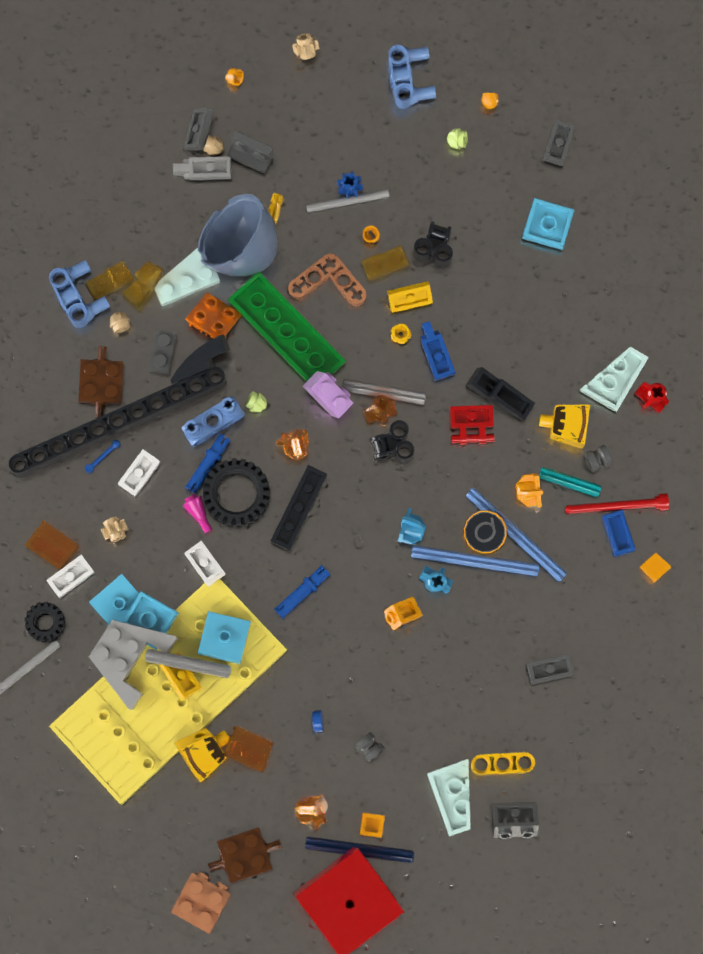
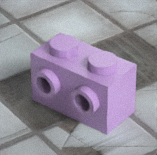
(328, 394)

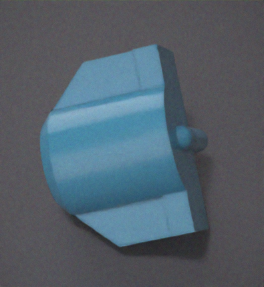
(412, 528)
(436, 581)

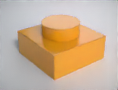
(372, 825)

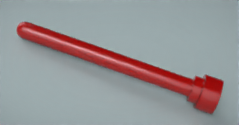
(659, 502)

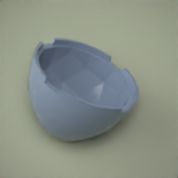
(239, 238)

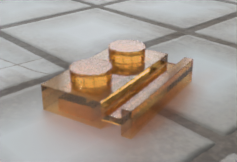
(51, 545)
(248, 749)

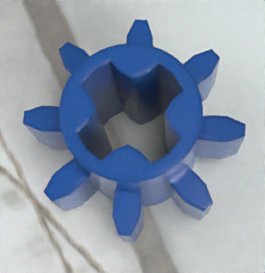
(350, 185)

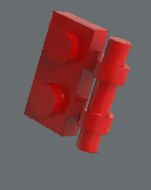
(472, 417)

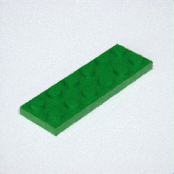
(285, 328)

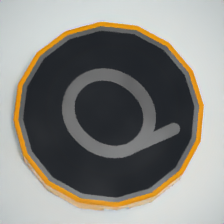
(485, 531)

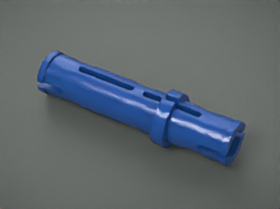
(212, 456)
(302, 591)

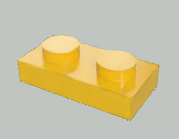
(410, 296)
(182, 680)

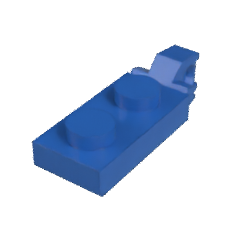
(436, 352)

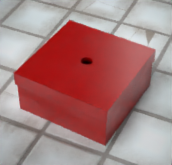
(348, 902)

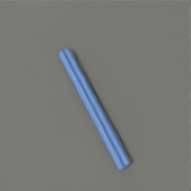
(519, 537)
(475, 560)

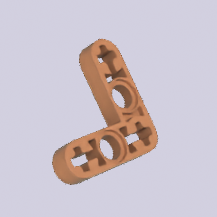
(332, 274)

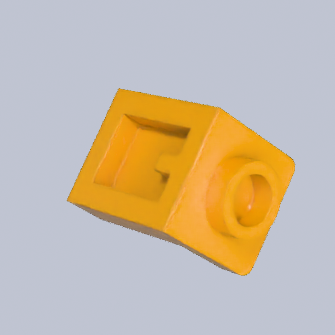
(402, 613)

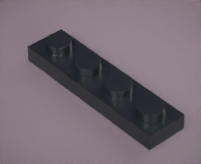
(298, 508)

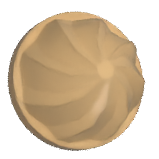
(213, 145)
(119, 322)

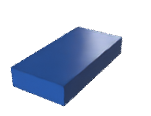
(618, 533)

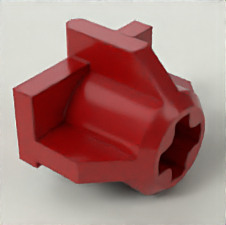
(652, 395)

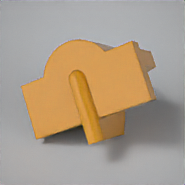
(529, 490)

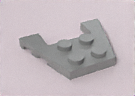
(119, 652)

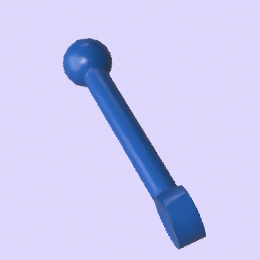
(90, 467)

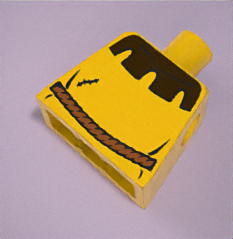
(567, 424)
(202, 752)

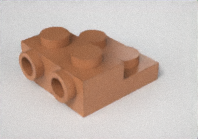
(201, 901)

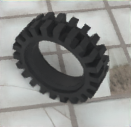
(236, 467)

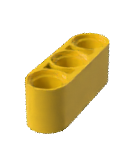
(513, 764)

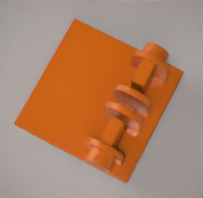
(213, 316)

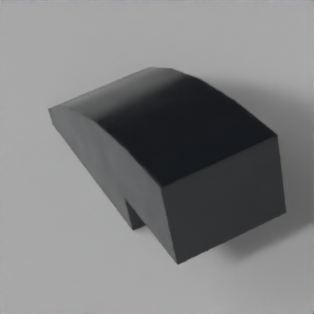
(201, 358)
(500, 393)

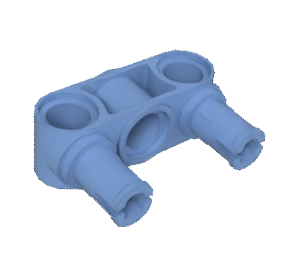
(401, 76)
(70, 298)
(227, 412)

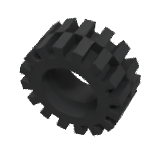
(35, 612)

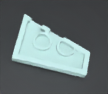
(185, 279)
(616, 380)
(452, 795)

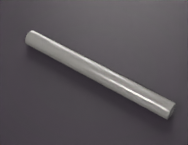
(344, 201)
(29, 666)

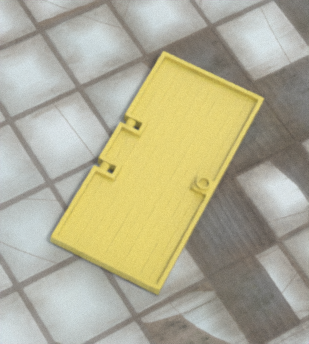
(132, 745)

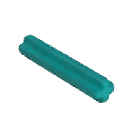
(570, 481)

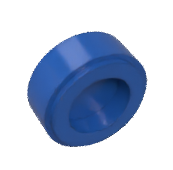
(317, 720)

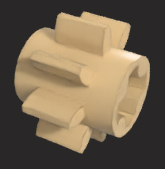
(305, 46)
(114, 529)

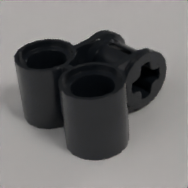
(435, 242)
(392, 444)

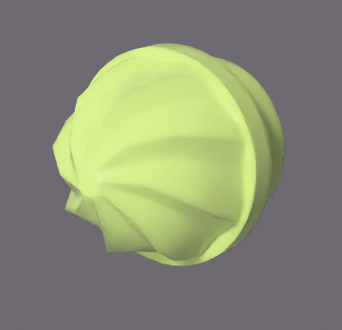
(457, 138)
(256, 402)

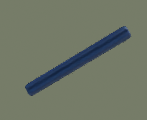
(370, 851)

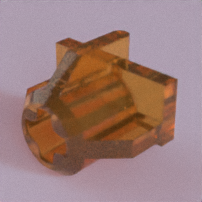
(380, 409)
(294, 443)
(311, 811)

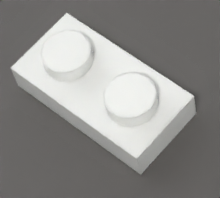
(139, 473)
(204, 563)
(70, 576)

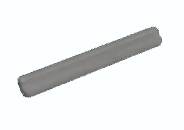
(390, 392)
(187, 663)

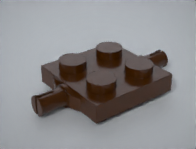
(100, 382)
(244, 855)

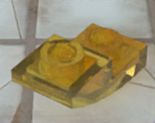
(385, 263)
(146, 280)
(110, 281)

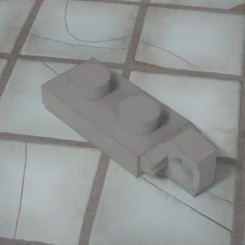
(204, 168)

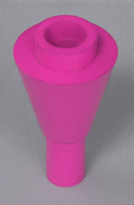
(195, 507)

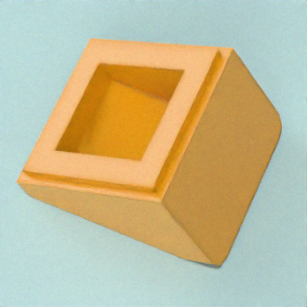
(655, 567)

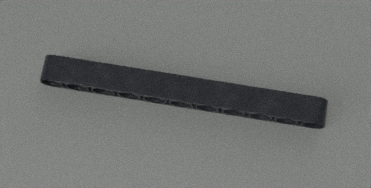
(106, 421)

